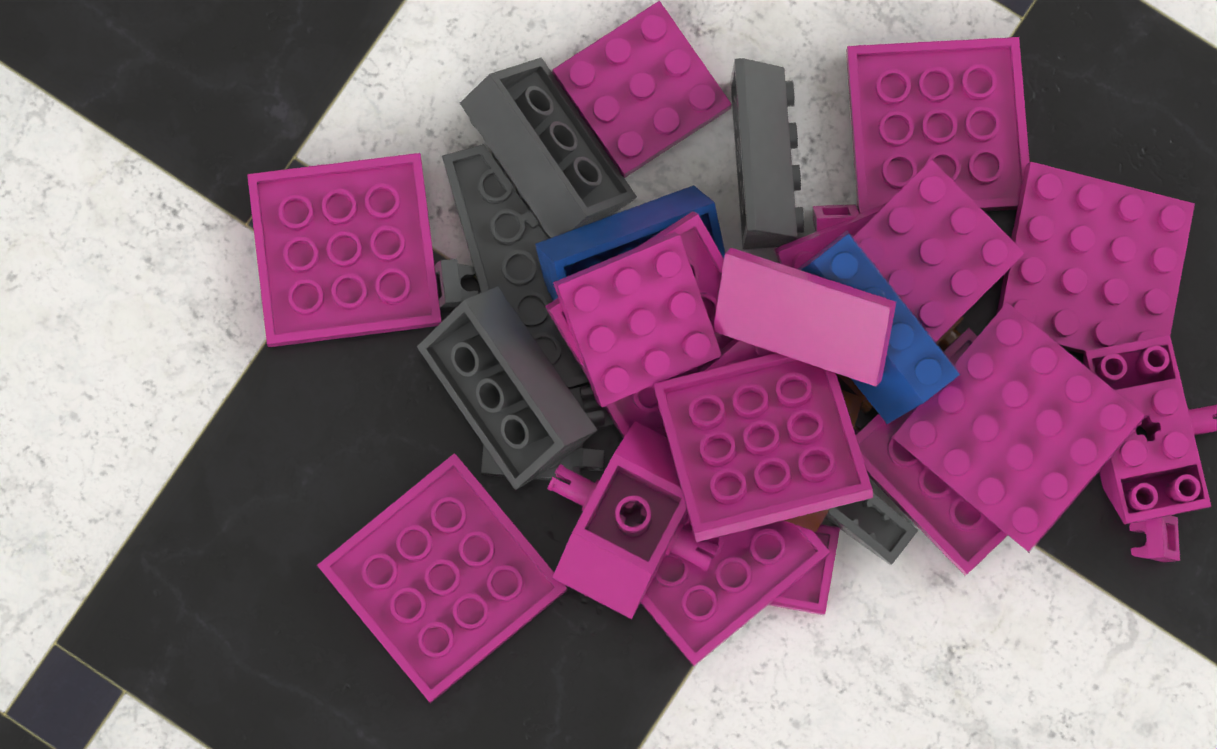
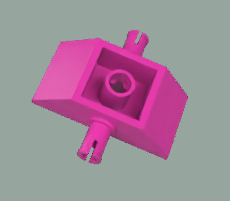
(1163, 471)
(606, 555)

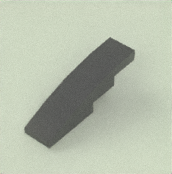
(874, 527)

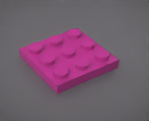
(642, 89)
(937, 249)
(637, 319)

